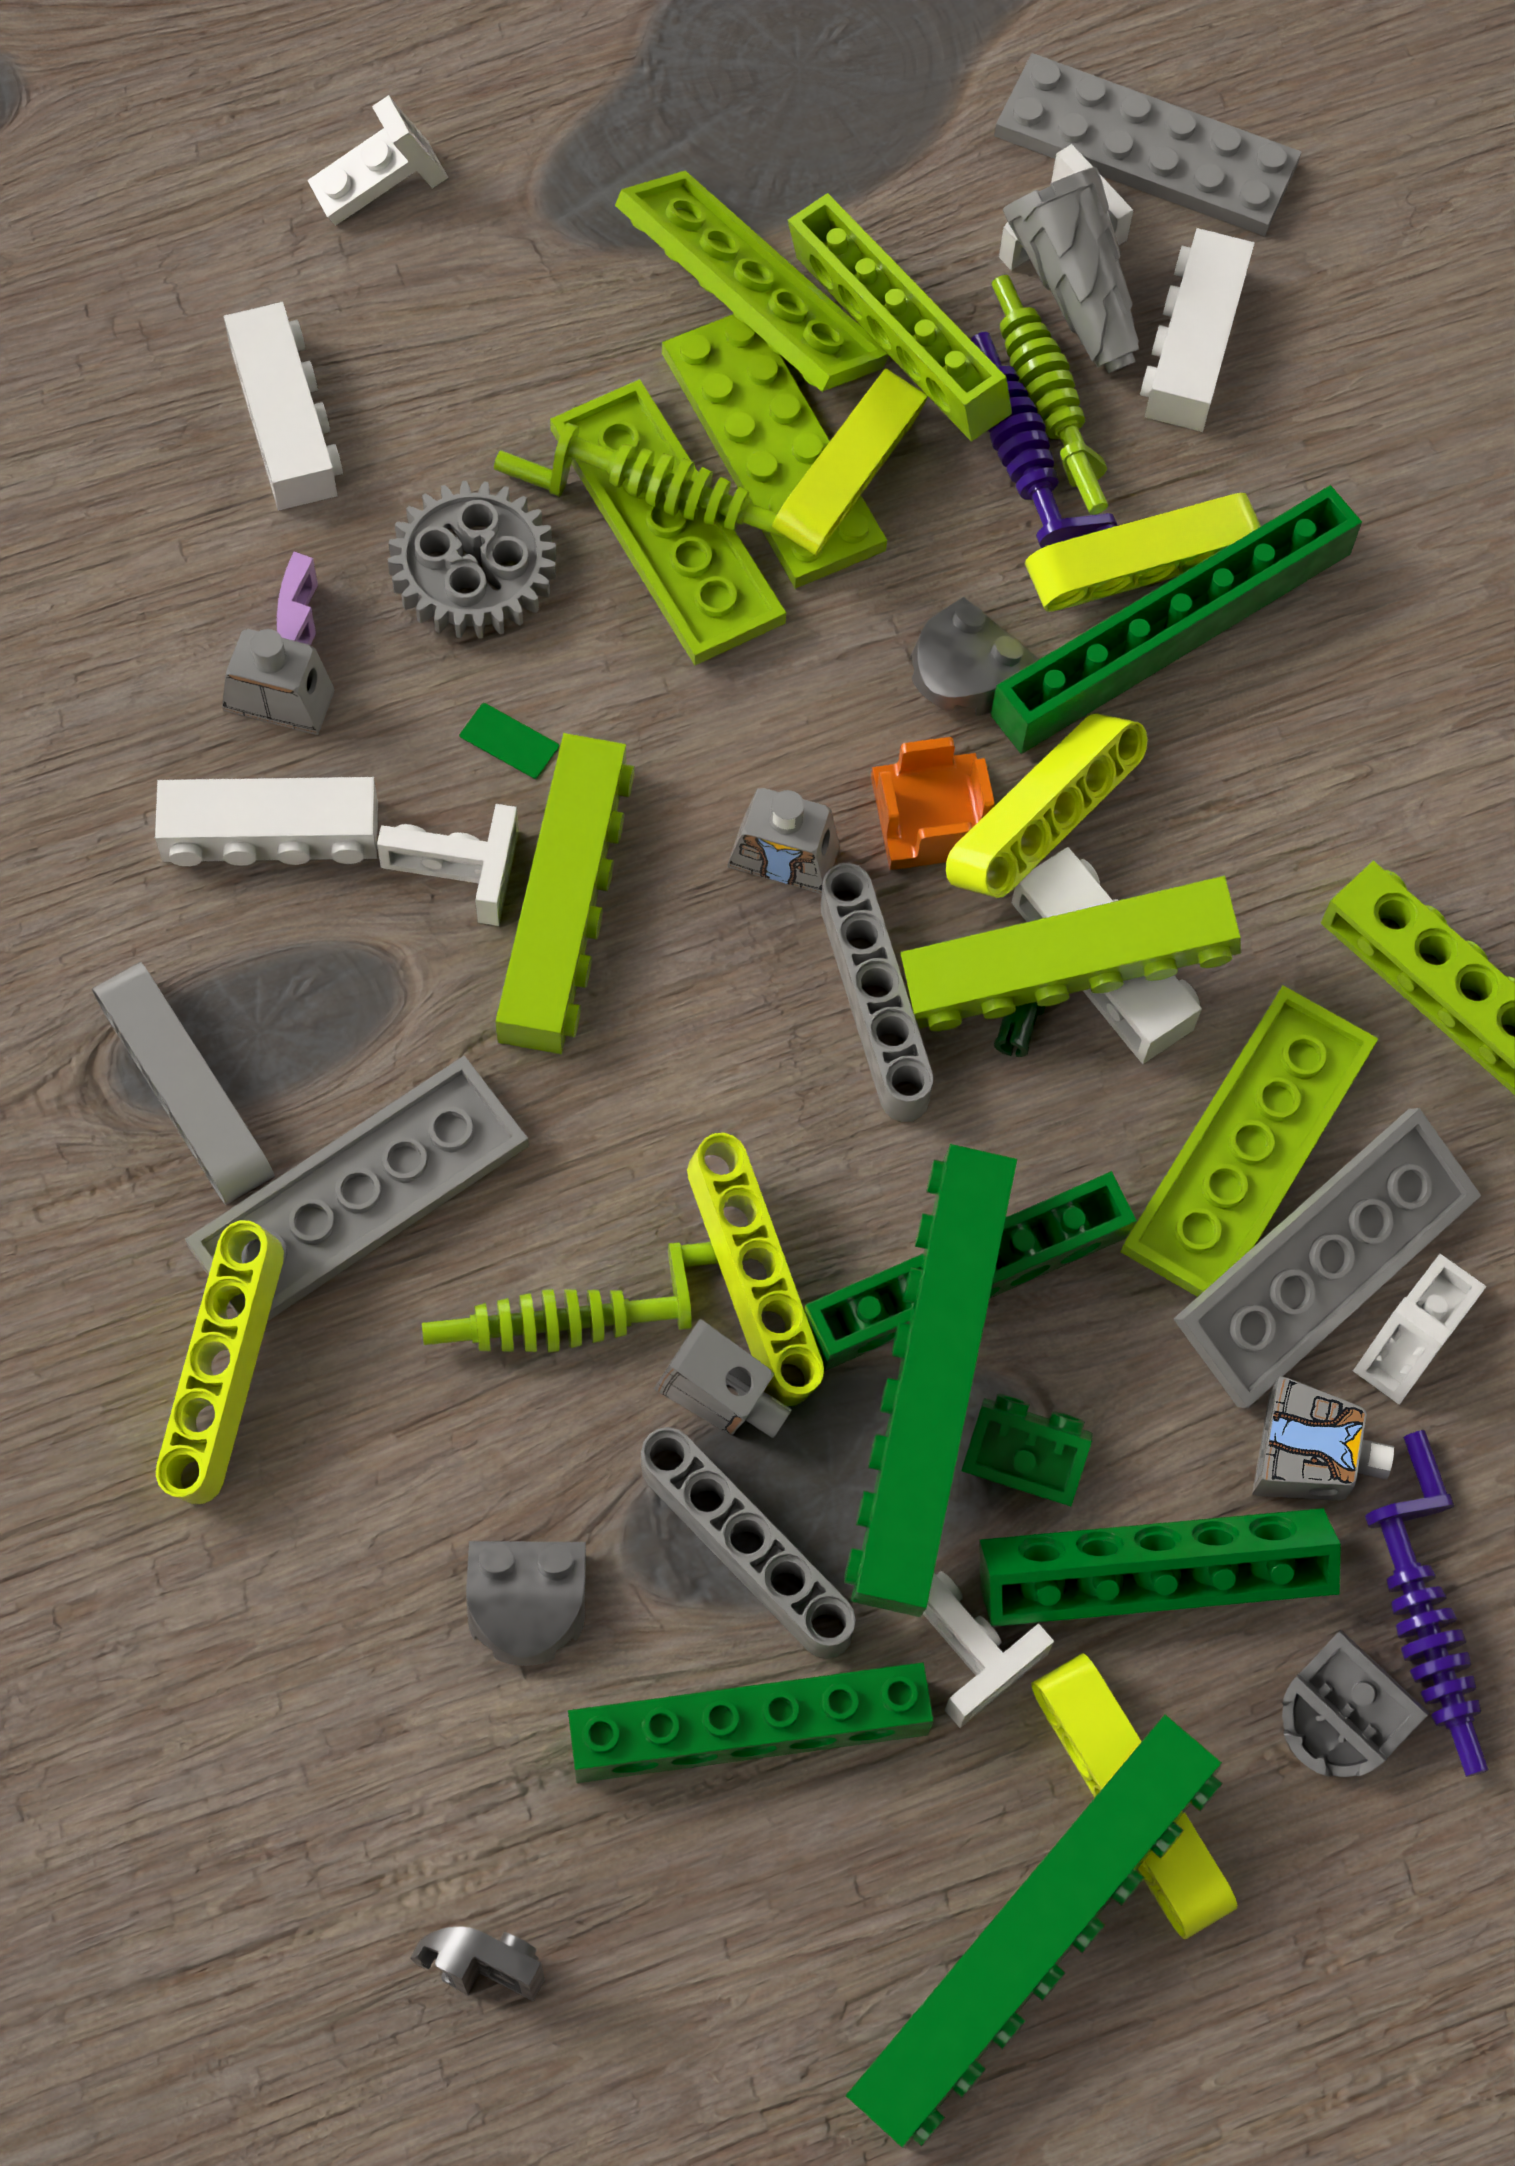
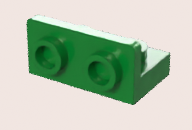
(1028, 1449)

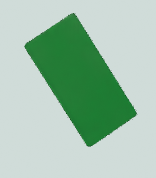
(509, 740)

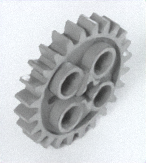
(509, 536)

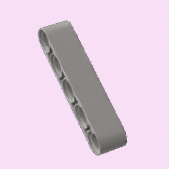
(881, 1014)
(183, 1083)
(754, 1569)

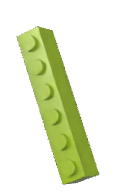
(563, 894)
(1072, 954)

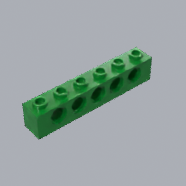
(1030, 1246)
(1159, 1567)
(750, 1722)

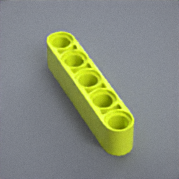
(849, 462)
(1138, 552)
(1046, 805)
(761, 1243)
(230, 1388)
(1099, 1742)

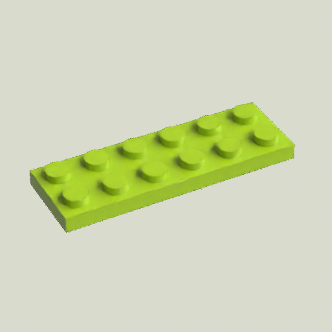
(752, 280)
(765, 436)
(691, 568)
(1249, 1143)

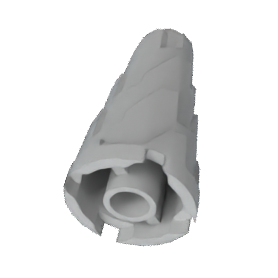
(1078, 259)

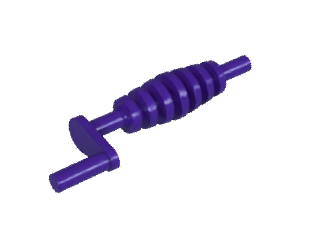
(1029, 462)
(1424, 1620)

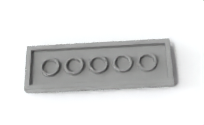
(1149, 144)
(373, 1181)
(1327, 1258)

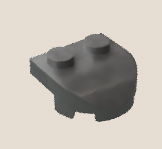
(964, 658)
(525, 1597)
(1346, 1712)
(467, 1952)

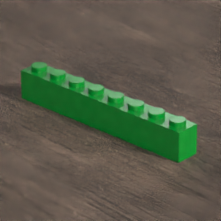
(1174, 619)
(933, 1381)
(1034, 1933)

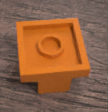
(929, 801)

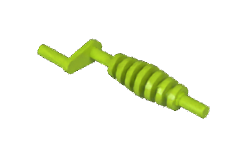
(1051, 388)
(640, 472)
(574, 1318)

